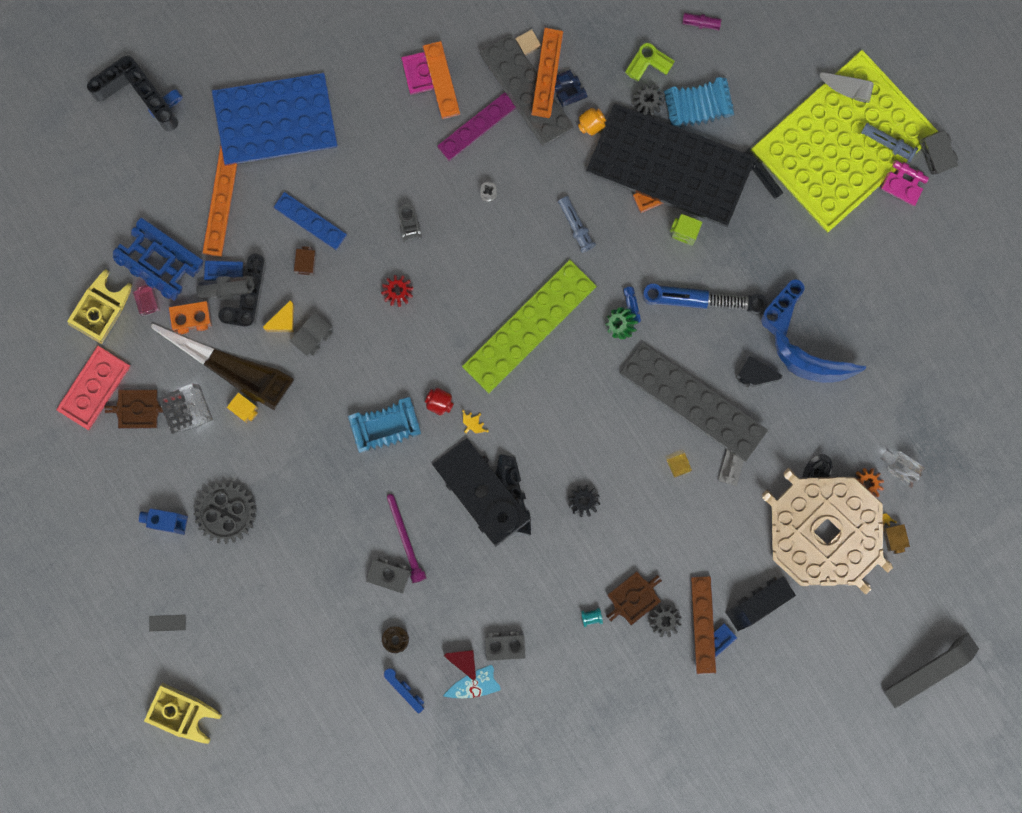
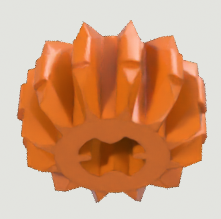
(865, 476)

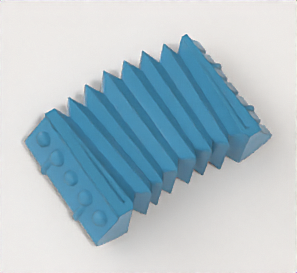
(699, 104)
(384, 426)

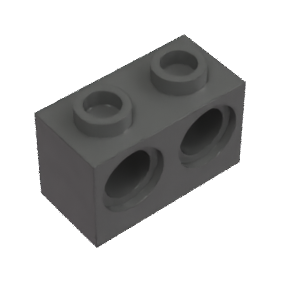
(505, 652)

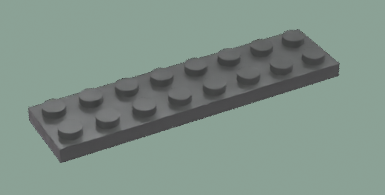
(694, 402)

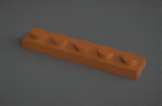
(703, 625)

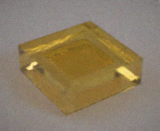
(679, 465)

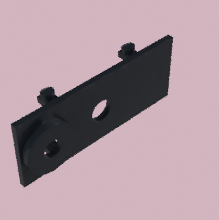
(467, 470)

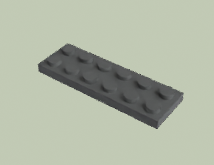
(519, 82)

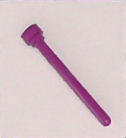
(416, 574)

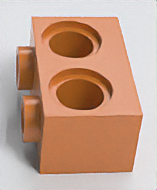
(190, 312)

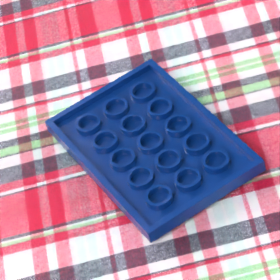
(274, 119)

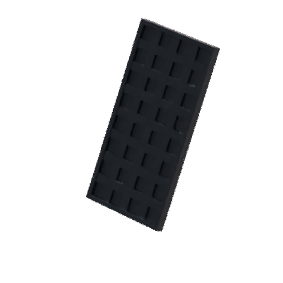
(670, 165)

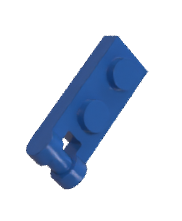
(403, 689)

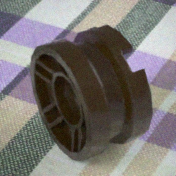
(387, 639)

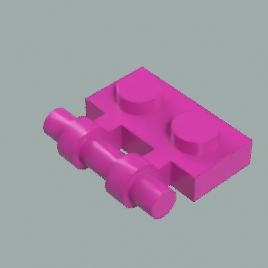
(901, 188)

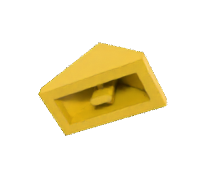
(282, 321)

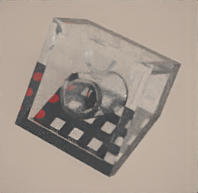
(185, 408)

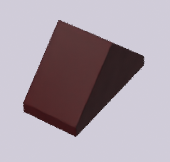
(464, 661)

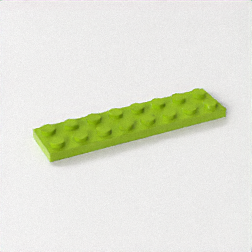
(529, 327)

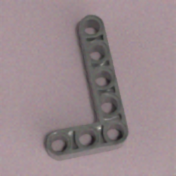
(956, 657)

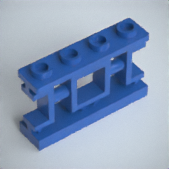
(165, 247)

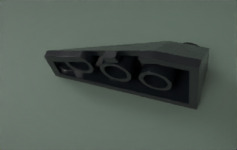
(509, 475)

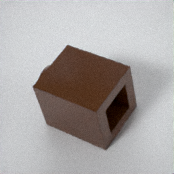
(305, 261)

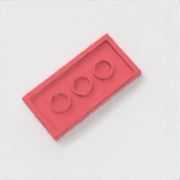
(93, 388)

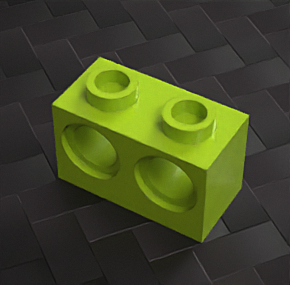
(685, 229)

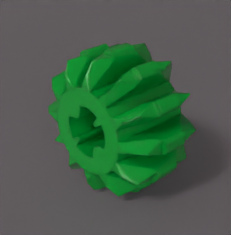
(618, 316)

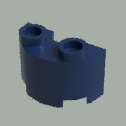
(568, 89)

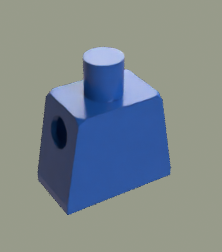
(164, 521)

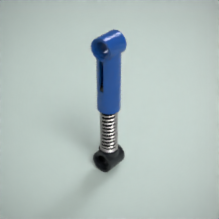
(702, 299)

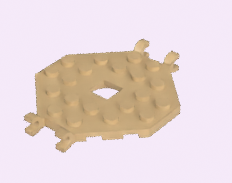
(849, 553)

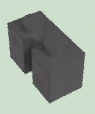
(939, 152)

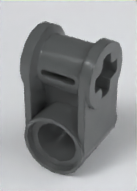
(409, 224)

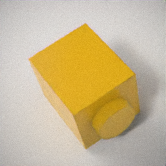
(243, 408)

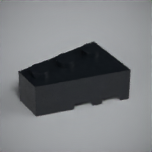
(760, 603)

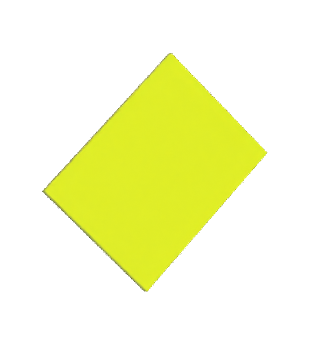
(825, 155)

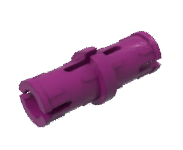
(701, 21)

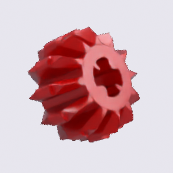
(392, 295)

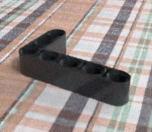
(124, 75)

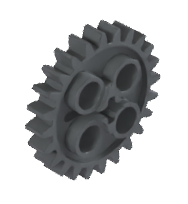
(217, 528)

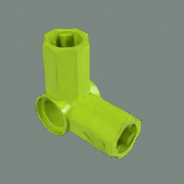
(640, 63)

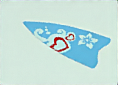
(467, 688)

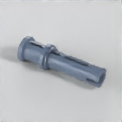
(869, 130)
(580, 232)

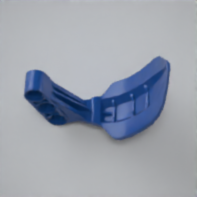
(793, 357)

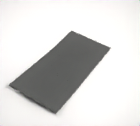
(167, 623)

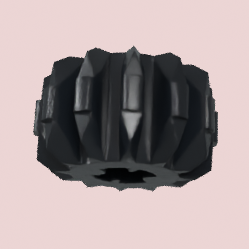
(581, 507)

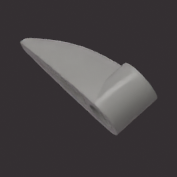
(851, 87)

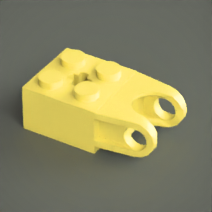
(104, 303)
(185, 719)

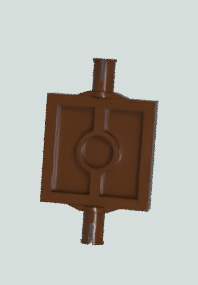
(137, 409)
(634, 598)

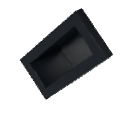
(756, 374)

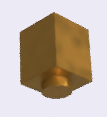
(896, 538)

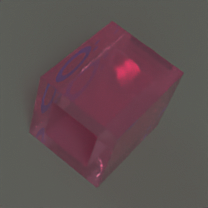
(146, 300)

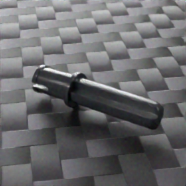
(764, 176)

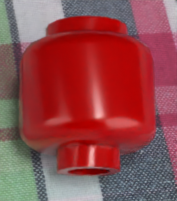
(438, 401)

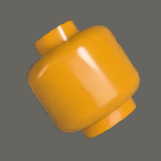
(592, 121)

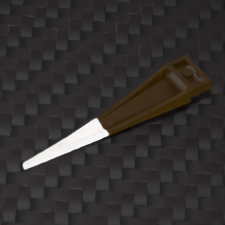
(252, 379)

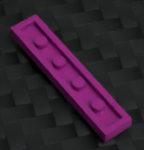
(476, 127)

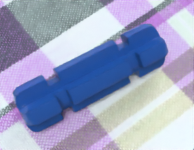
(632, 302)

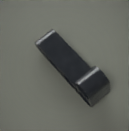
(252, 310)

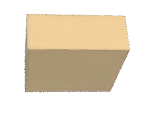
(528, 42)

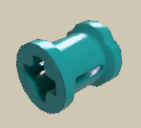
(591, 617)

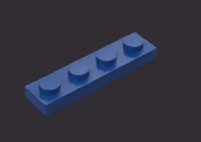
(310, 221)

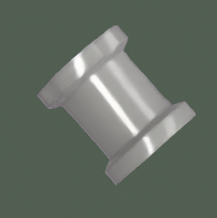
(490, 186)

